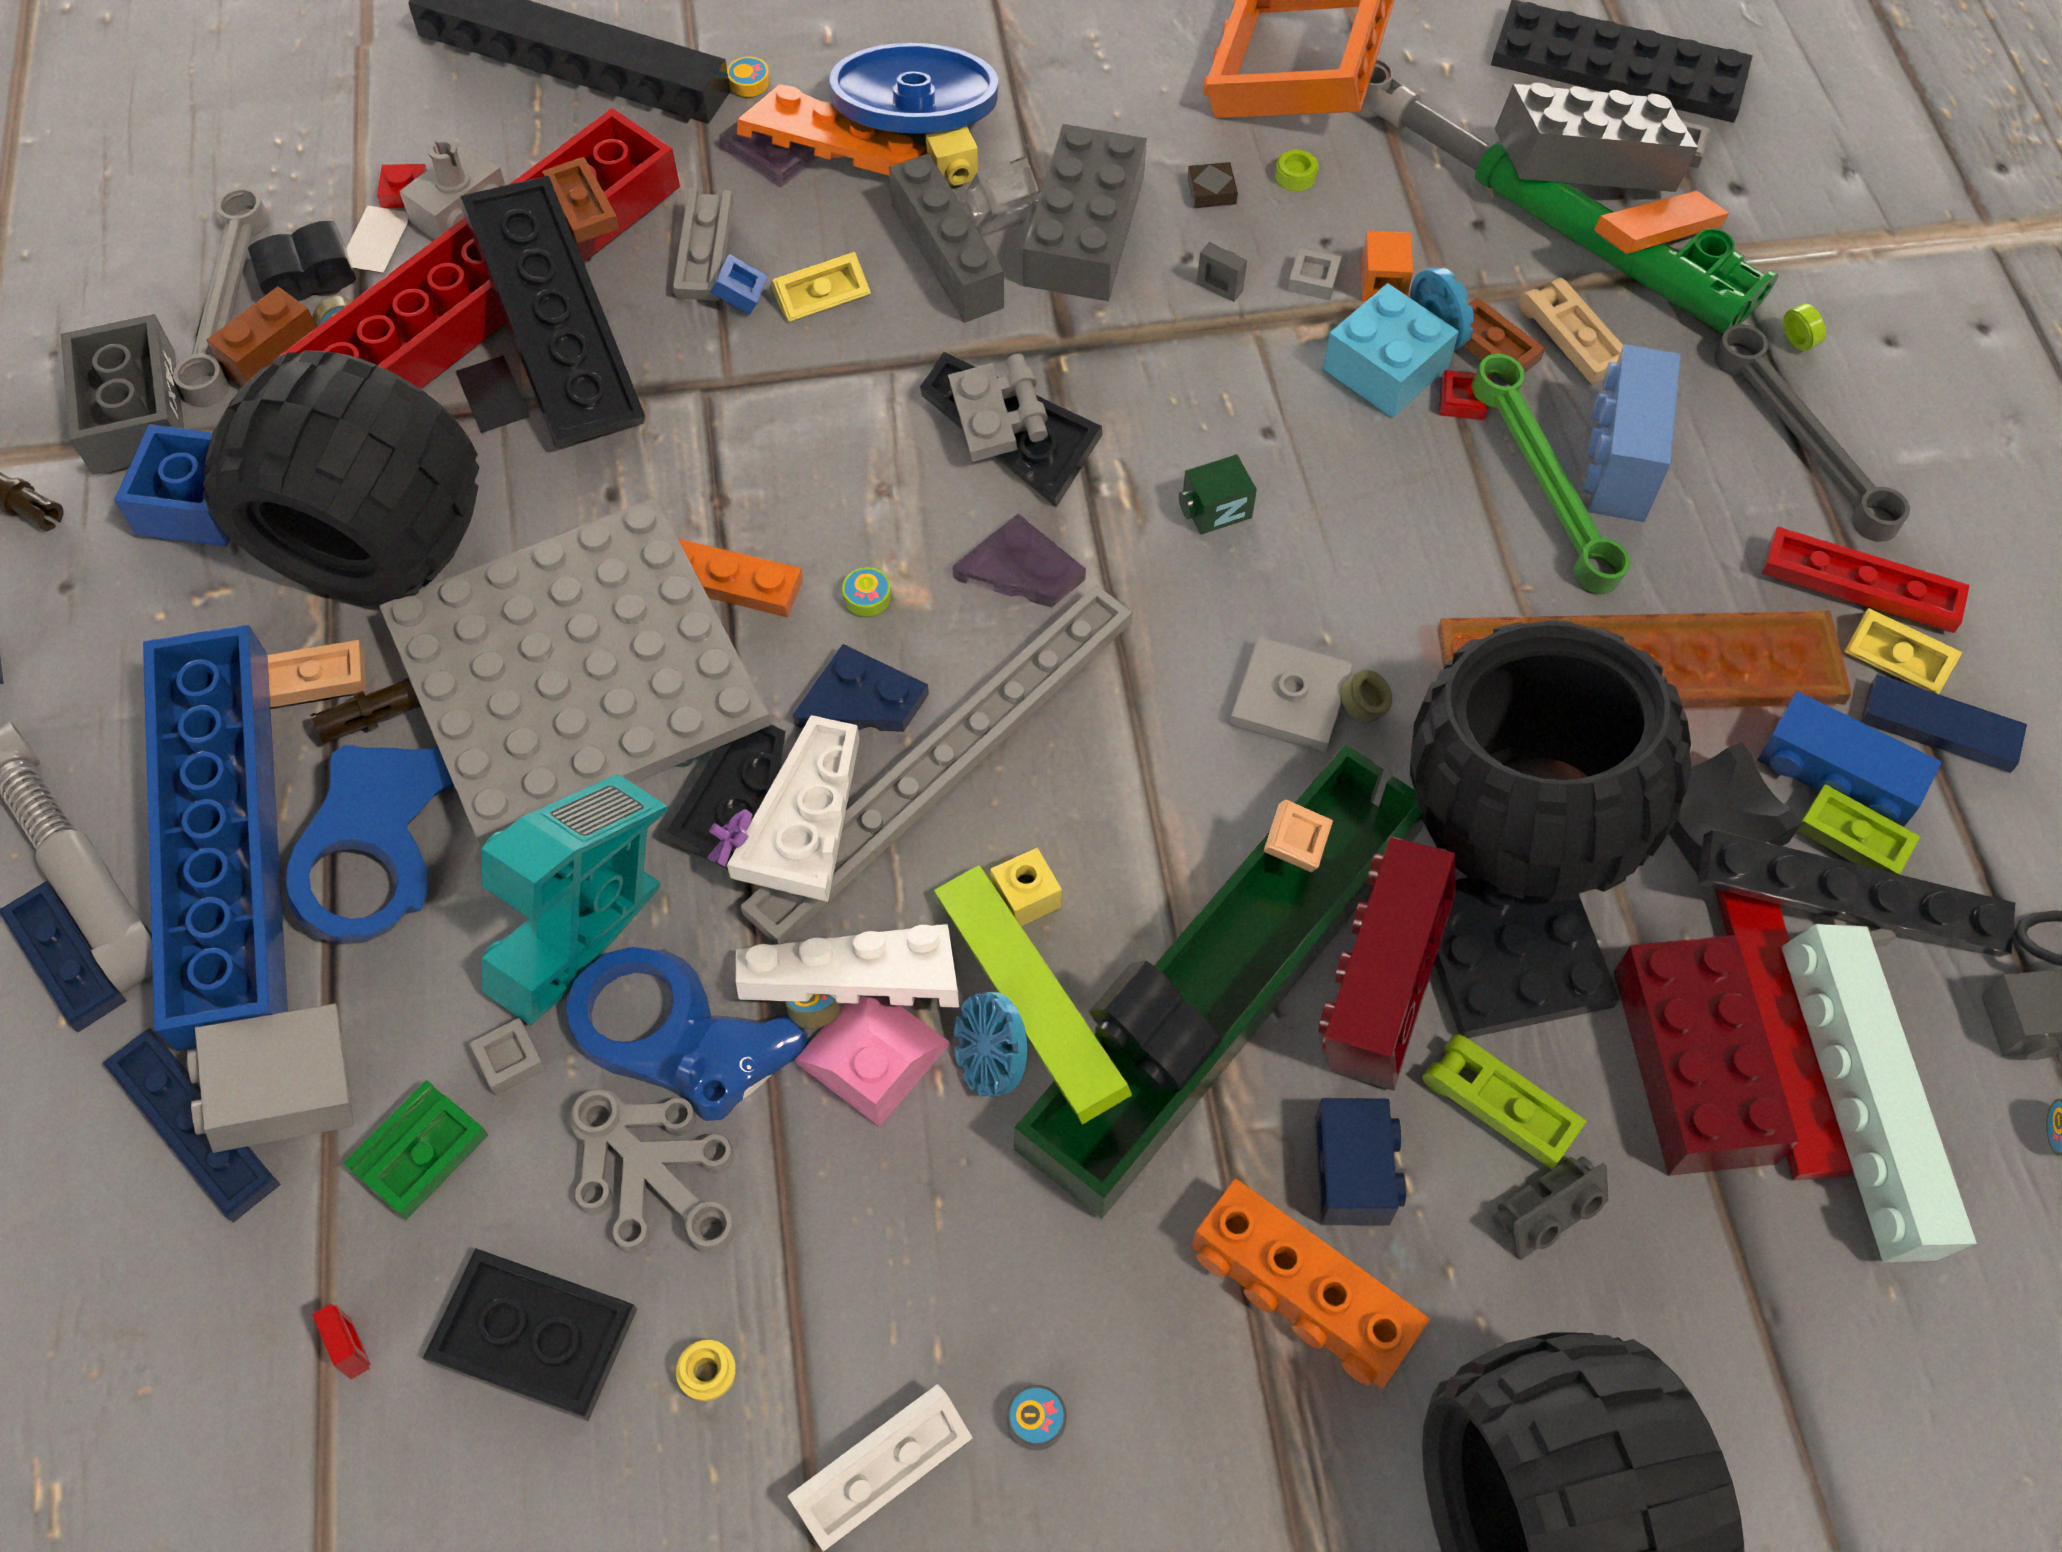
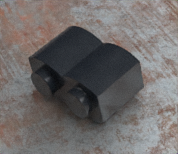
(303, 262)
(1154, 1026)

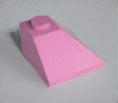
(872, 1055)

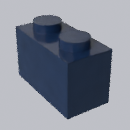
(1357, 1162)

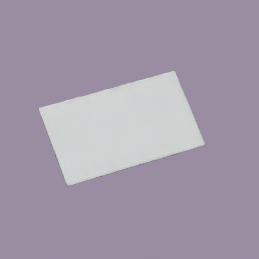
(376, 238)

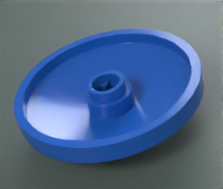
(913, 87)

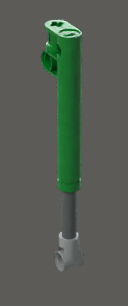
(1701, 279)

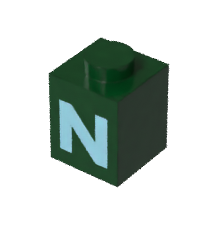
(1218, 494)

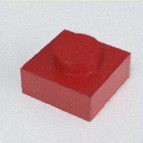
(395, 178)

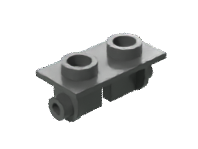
(1574, 1194)

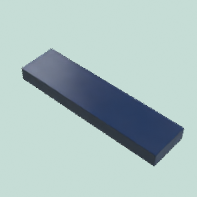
(164, 1095)

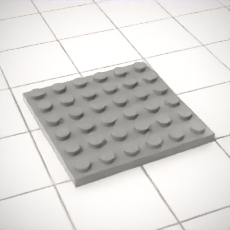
(572, 666)

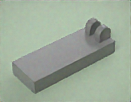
(702, 244)

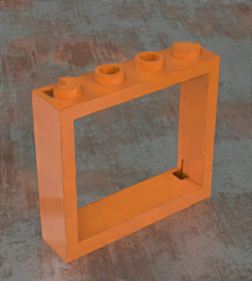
(1294, 91)

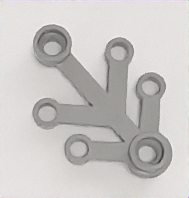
(645, 1163)

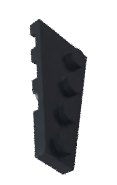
(1044, 465)

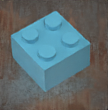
(1390, 350)

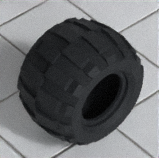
(341, 477)
(1562, 698)
(1575, 1453)

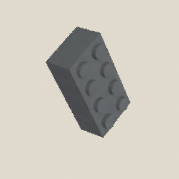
(1595, 137)
(1084, 212)

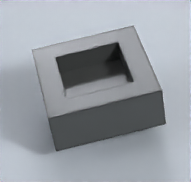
(1221, 271)

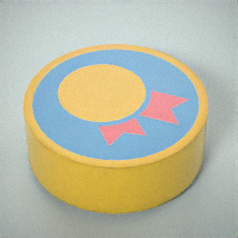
(748, 76)

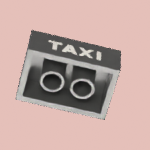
(116, 387)

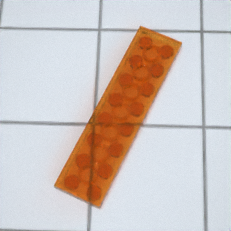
(1712, 655)

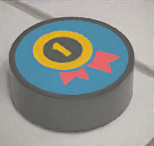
(1036, 1417)

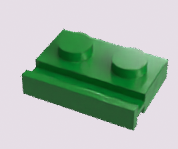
(416, 1149)

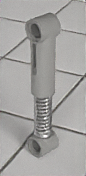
(74, 868)

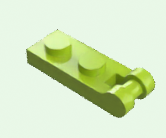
(1505, 1100)

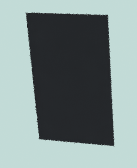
(492, 393)

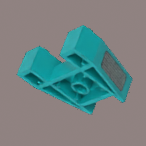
(577, 881)

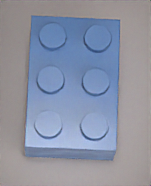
(1632, 433)

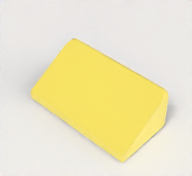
(820, 287)
(1902, 651)

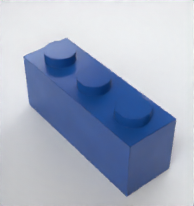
(1851, 757)

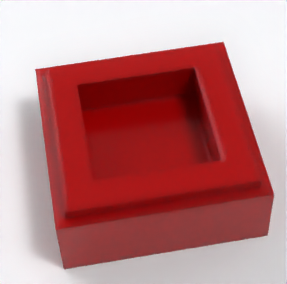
(1458, 398)
(341, 1341)

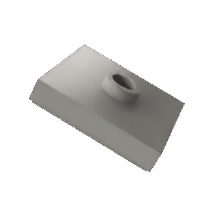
(1291, 694)

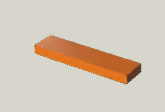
(1660, 221)

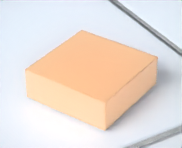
(1298, 835)

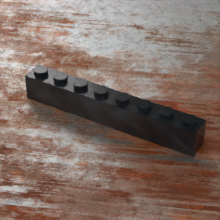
(580, 52)

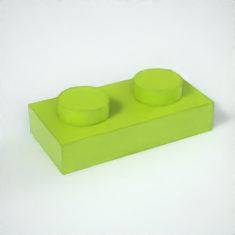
(1857, 832)

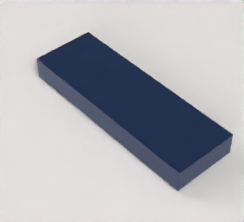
(1944, 723)
(61, 956)

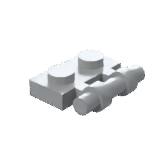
(983, 411)

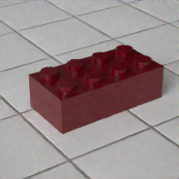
(1390, 962)
(1704, 1056)

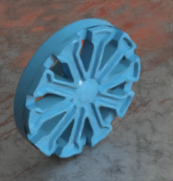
(1446, 299)
(988, 1047)

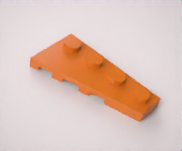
(804, 120)

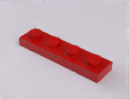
(1866, 579)

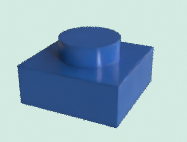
(739, 284)

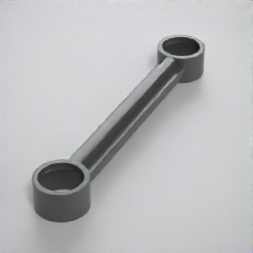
(1812, 434)

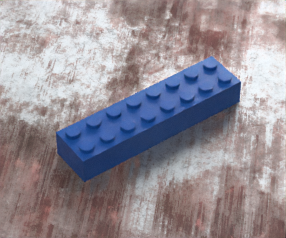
(212, 833)

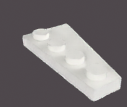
(803, 814)
(868, 964)

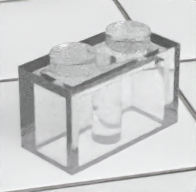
(1001, 196)

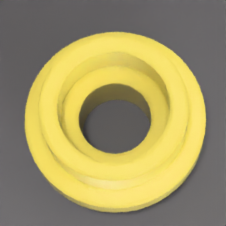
(698, 1354)

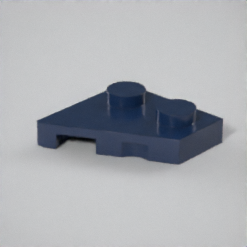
(863, 694)

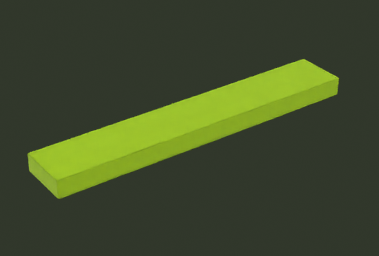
(1019, 972)

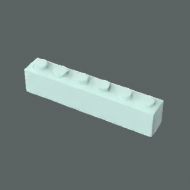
(1877, 1095)

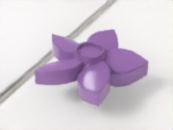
(732, 836)

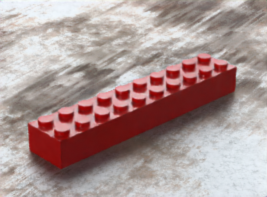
(442, 297)

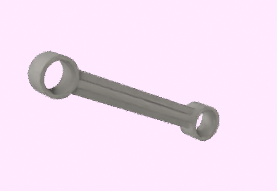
(221, 295)

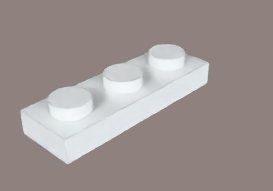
(880, 1467)

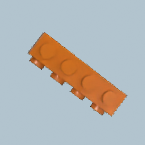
(1308, 1284)

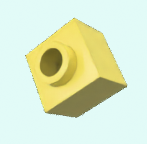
(954, 154)
(1027, 900)

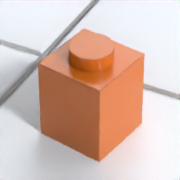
(1386, 260)

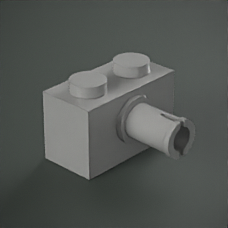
(435, 195)

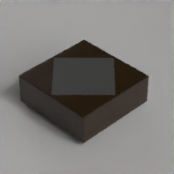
(1212, 184)

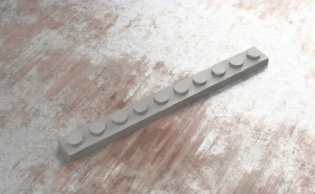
(951, 753)

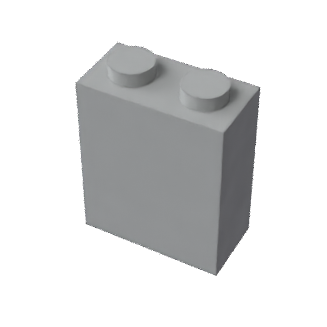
(270, 1078)

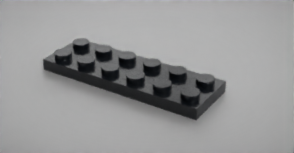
(1622, 58)
(552, 310)

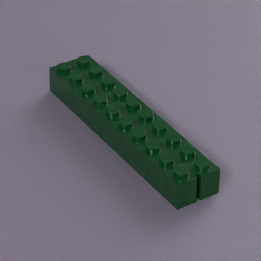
(1233, 970)

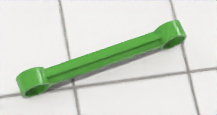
(1550, 474)

